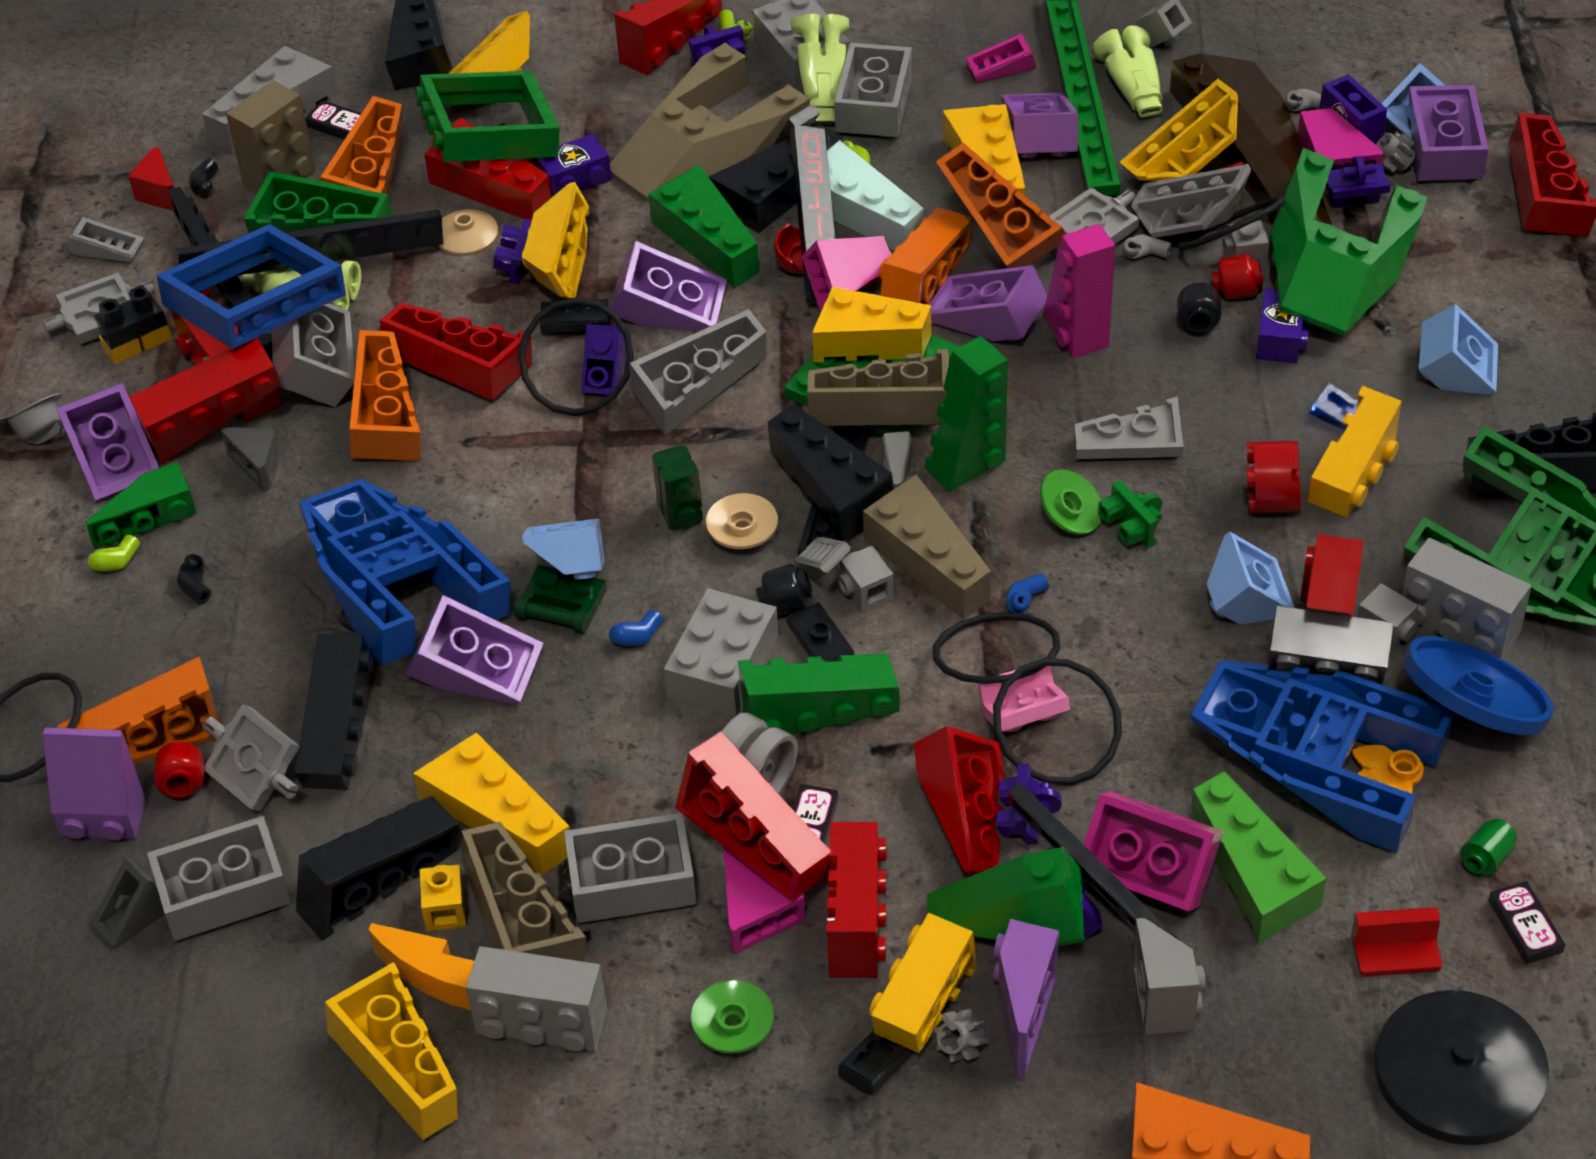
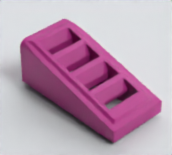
(1010, 57)

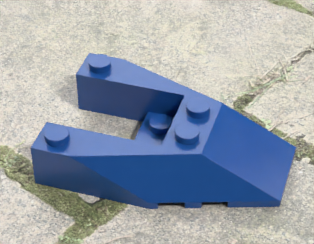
(372, 541)
(1304, 729)

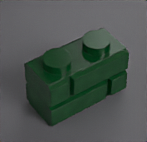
(677, 487)

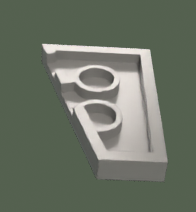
(1136, 435)

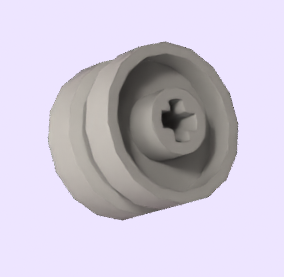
(767, 750)

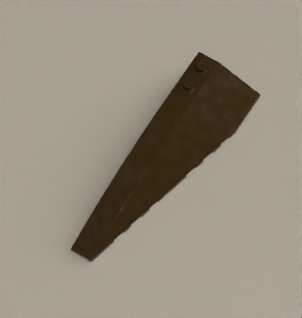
(1264, 125)

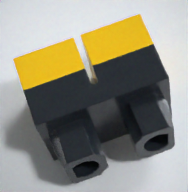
(131, 324)

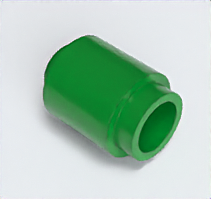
(1488, 847)

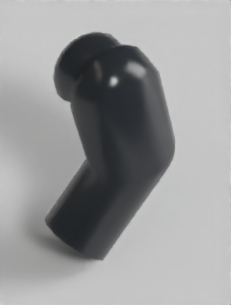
(199, 177)
(190, 579)

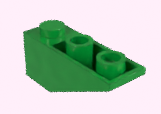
(142, 506)

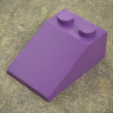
(1042, 123)
(1447, 133)
(666, 291)
(990, 303)
(107, 441)
(473, 654)
(92, 784)
(1026, 980)

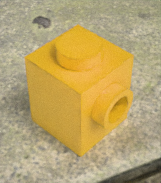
(442, 897)

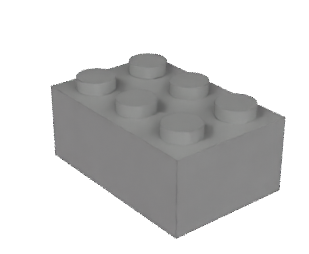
(777, 39)
(873, 89)
(316, 354)
(1466, 598)
(1330, 643)
(706, 658)
(630, 867)
(218, 878)
(537, 999)

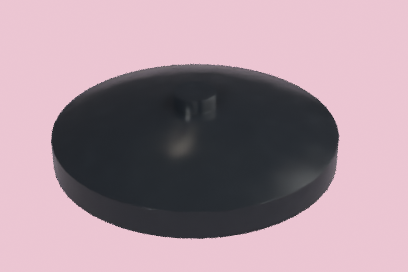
(1461, 1067)

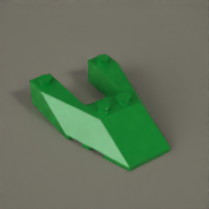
(1329, 272)
(1546, 540)

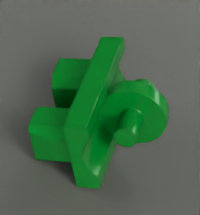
(1138, 513)

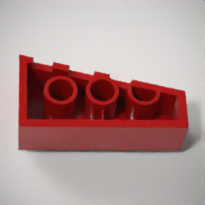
(203, 397)
(750, 818)

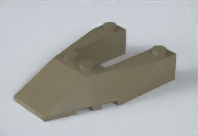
(688, 134)

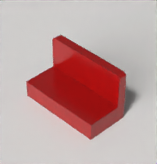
(1397, 941)

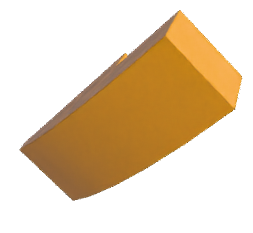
(424, 963)

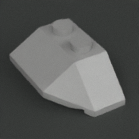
(1190, 201)

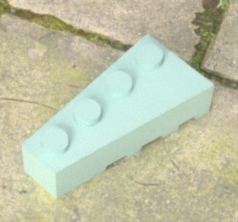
(868, 200)

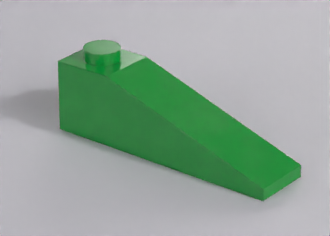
(1032, 889)

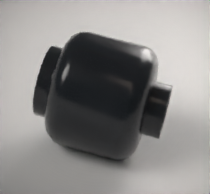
(1199, 307)
(785, 589)

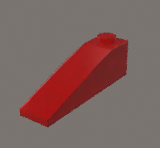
(962, 785)

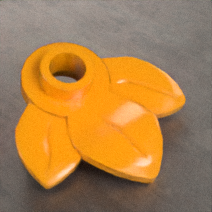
(1386, 766)

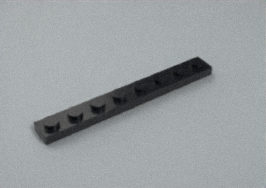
(197, 233)
(351, 239)

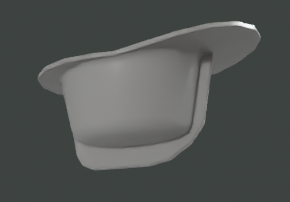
(37, 421)

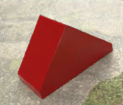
(152, 181)

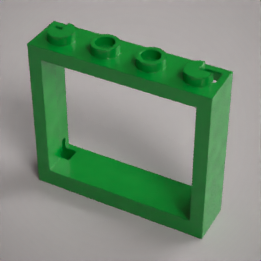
(488, 142)

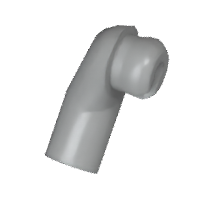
(1302, 100)
(1144, 245)

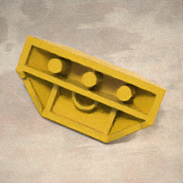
(502, 49)
(1188, 138)
(558, 242)

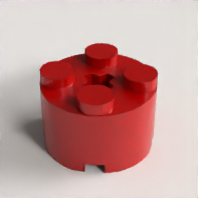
(1274, 477)

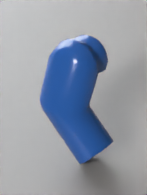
(1022, 592)
(636, 633)

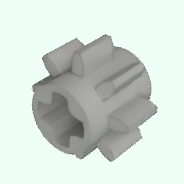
(1396, 151)
(960, 1035)

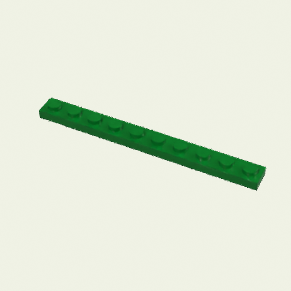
(1081, 90)

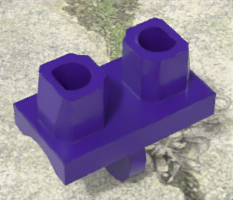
(711, 40)
(1357, 180)
(508, 259)
(1008, 820)

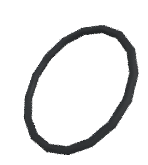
(1271, 204)
(523, 347)
(990, 617)
(1097, 680)
(72, 724)

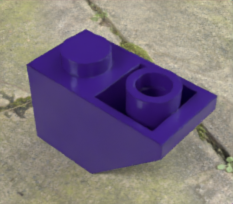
(602, 359)

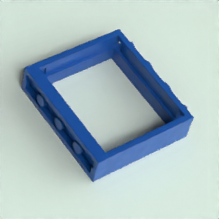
(182, 286)

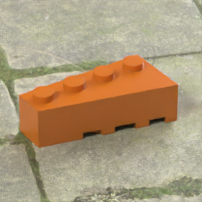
(370, 149)
(1006, 216)
(926, 257)
(381, 409)
(157, 712)
(1189, 1129)

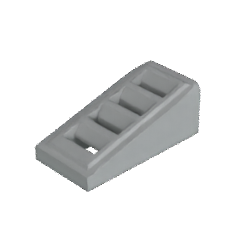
(95, 240)
(897, 455)
(821, 556)

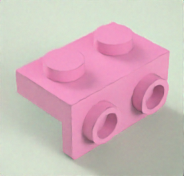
(1025, 701)

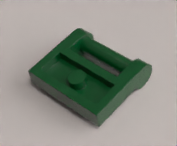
(562, 591)

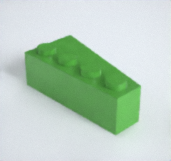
(1257, 860)

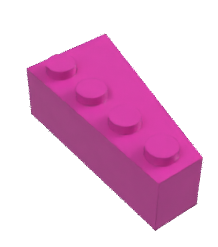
(1081, 291)

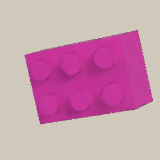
(1153, 849)

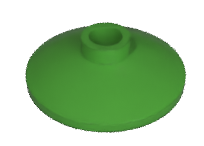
(1070, 502)
(729, 1003)

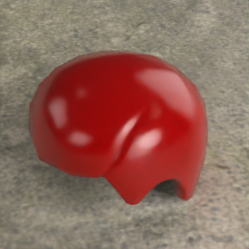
(788, 249)

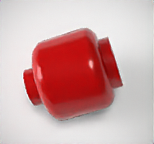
(1238, 277)
(178, 769)

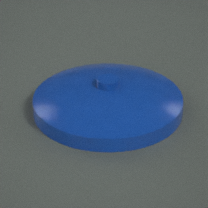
(1478, 685)

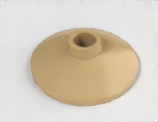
(468, 232)
(741, 521)

